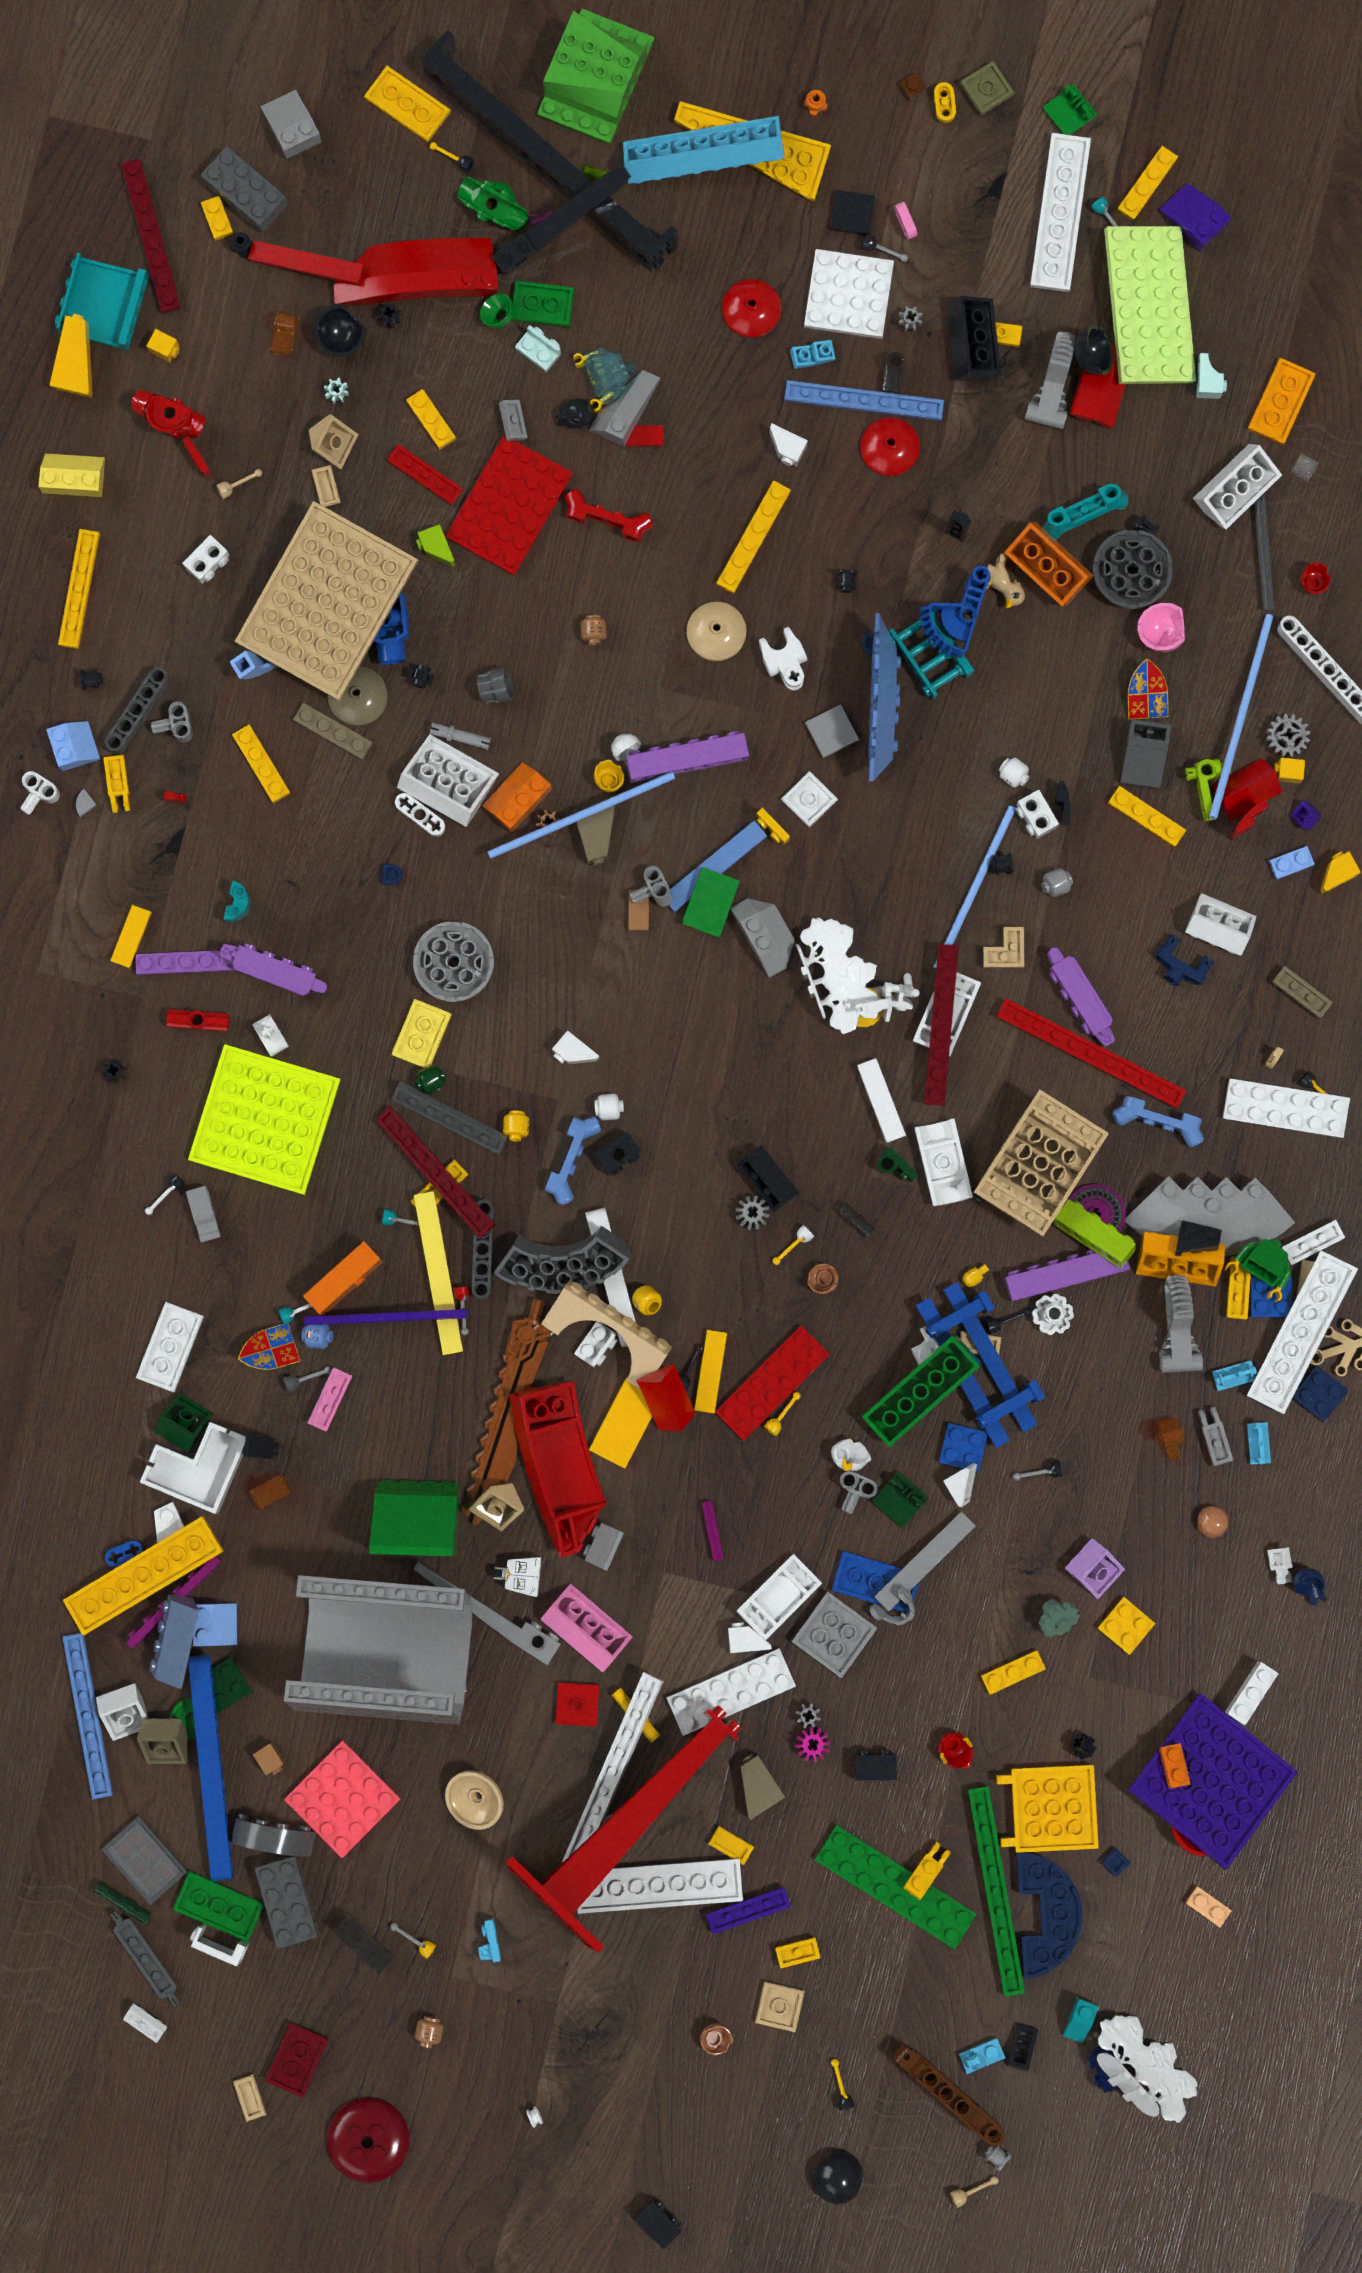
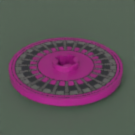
(1105, 1201)

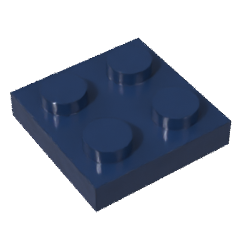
(1320, 1393)

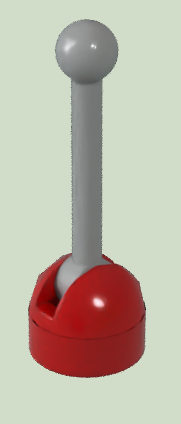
(462, 1294)

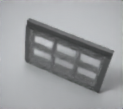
(144, 1860)

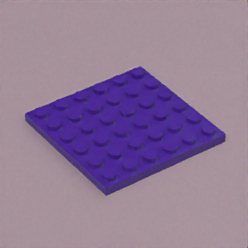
(1230, 1782)

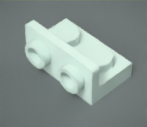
(539, 348)

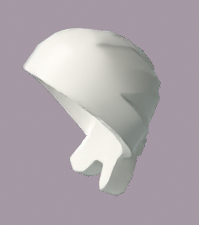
(624, 745)

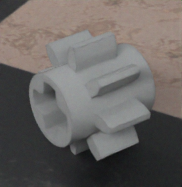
(913, 314)
(805, 1710)

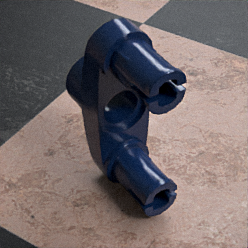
(1179, 970)

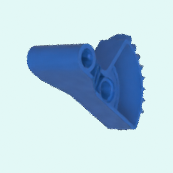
(952, 615)

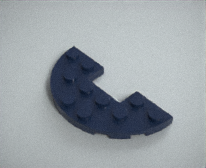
(1059, 1913)

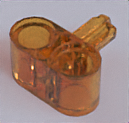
(1171, 1436)
(270, 1492)

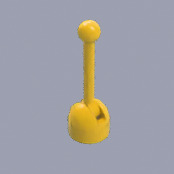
(774, 1425)

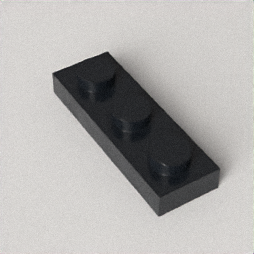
(958, 525)

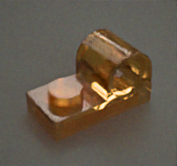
(284, 335)

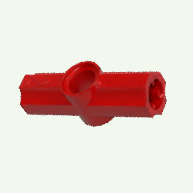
(210, 1022)

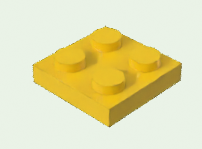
(1126, 1625)

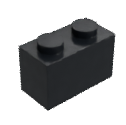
(875, 1766)
(658, 2223)

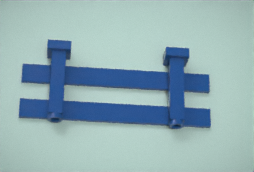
(1014, 1400)

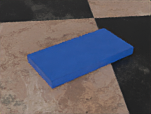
(866, 1578)

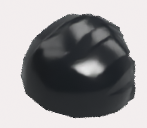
(576, 413)

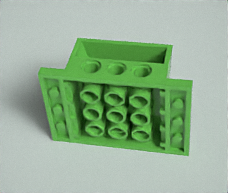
(593, 75)

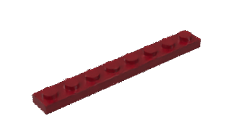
(151, 236)
(941, 1025)
(435, 1172)

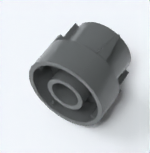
(495, 685)

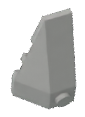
(622, 414)

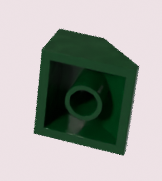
(183, 1422)

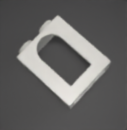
(217, 1950)

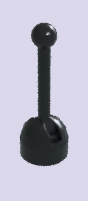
(993, 1324)
(684, 1378)

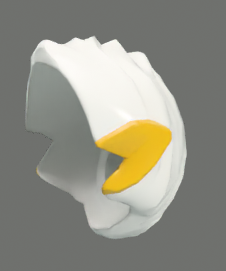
(850, 1455)

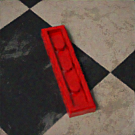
(425, 474)

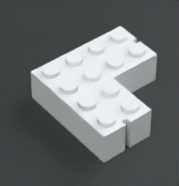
(202, 1479)

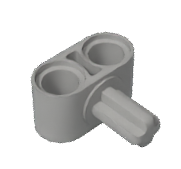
(175, 723)
(653, 888)
(855, 1491)

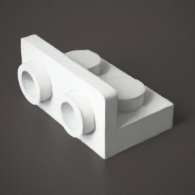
(596, 1344)

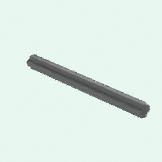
(1264, 553)

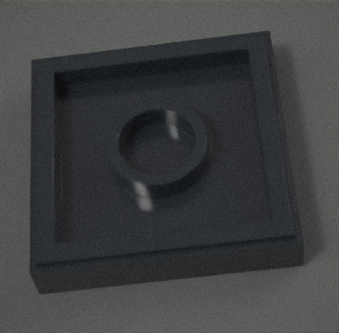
(852, 212)

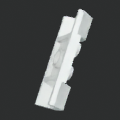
(943, 1163)

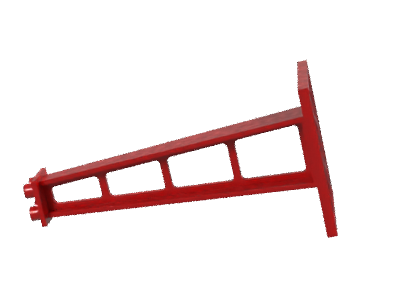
(594, 1859)

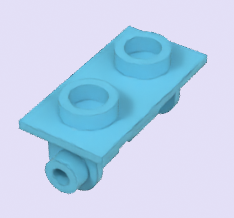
(1234, 1375)
(1259, 1443)

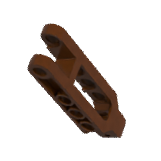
(971, 2113)

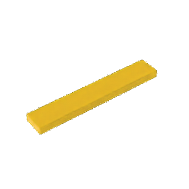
(79, 589)

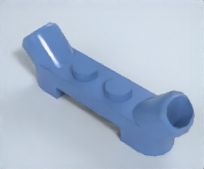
(1187, 1125)
(558, 1183)

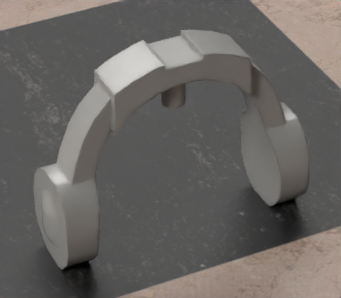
(906, 1596)

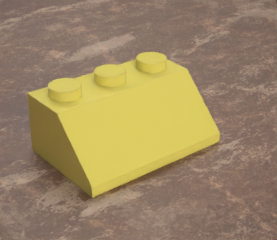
(72, 475)

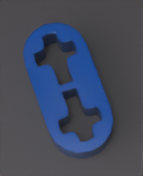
(121, 1549)

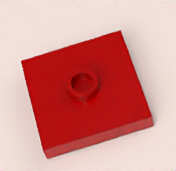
(577, 1704)

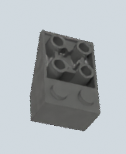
(1145, 753)

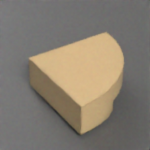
(1273, 1058)

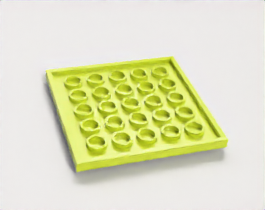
(264, 1119)

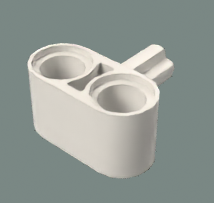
(37, 792)
(270, 1035)

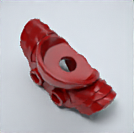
(152, 408)

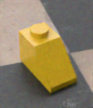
(1339, 871)

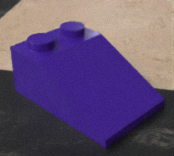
(1196, 215)

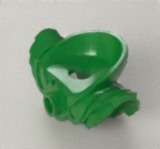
(507, 213)

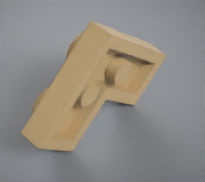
(1011, 953)

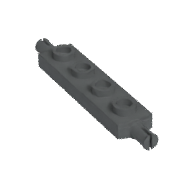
(145, 1958)

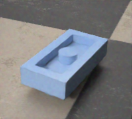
(1291, 862)

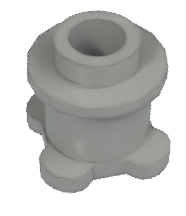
(997, 2156)

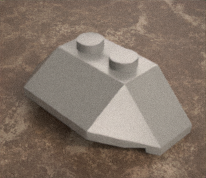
(765, 933)

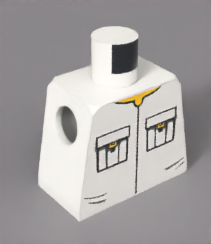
(521, 1575)

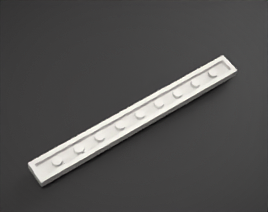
(616, 1760)

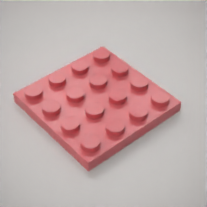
(342, 1799)

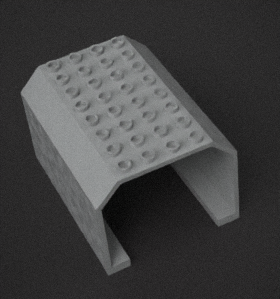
(383, 1650)

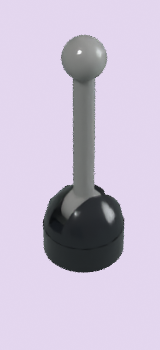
(870, 244)
(1053, 1470)

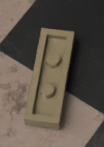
(1302, 992)

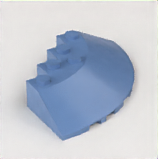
(884, 700)

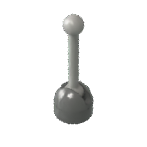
(293, 1382)

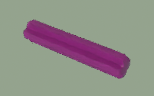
(712, 1529)

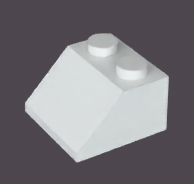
(122, 1711)

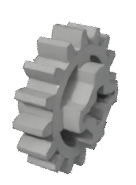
(1278, 737)

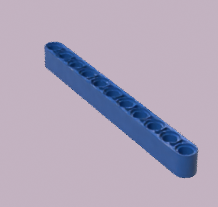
(210, 1767)

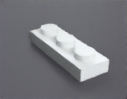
(1313, 1242)

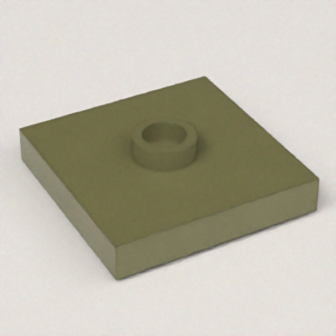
(987, 88)

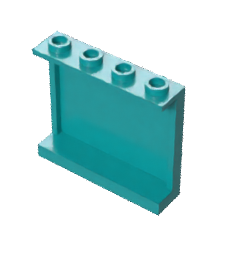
(106, 299)

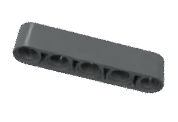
(137, 701)
(483, 1259)

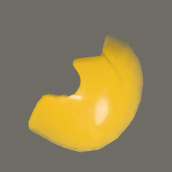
(608, 776)

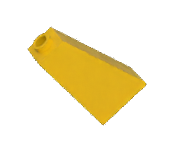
(73, 358)

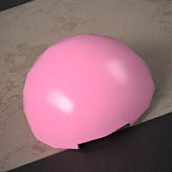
(1162, 627)

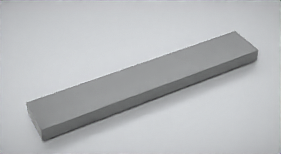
(925, 1560)

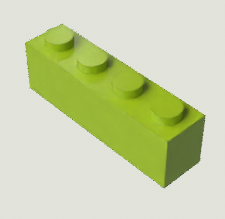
(1094, 1233)

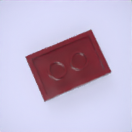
(296, 2060)

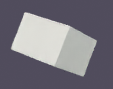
(961, 1484)

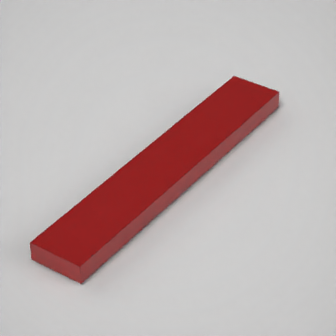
(306, 262)

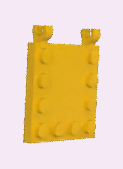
(1052, 1808)

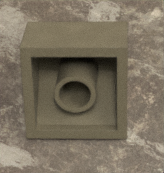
(163, 1741)

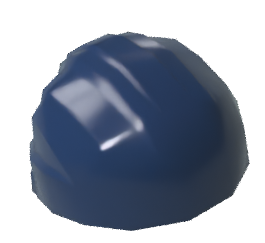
(1310, 1583)

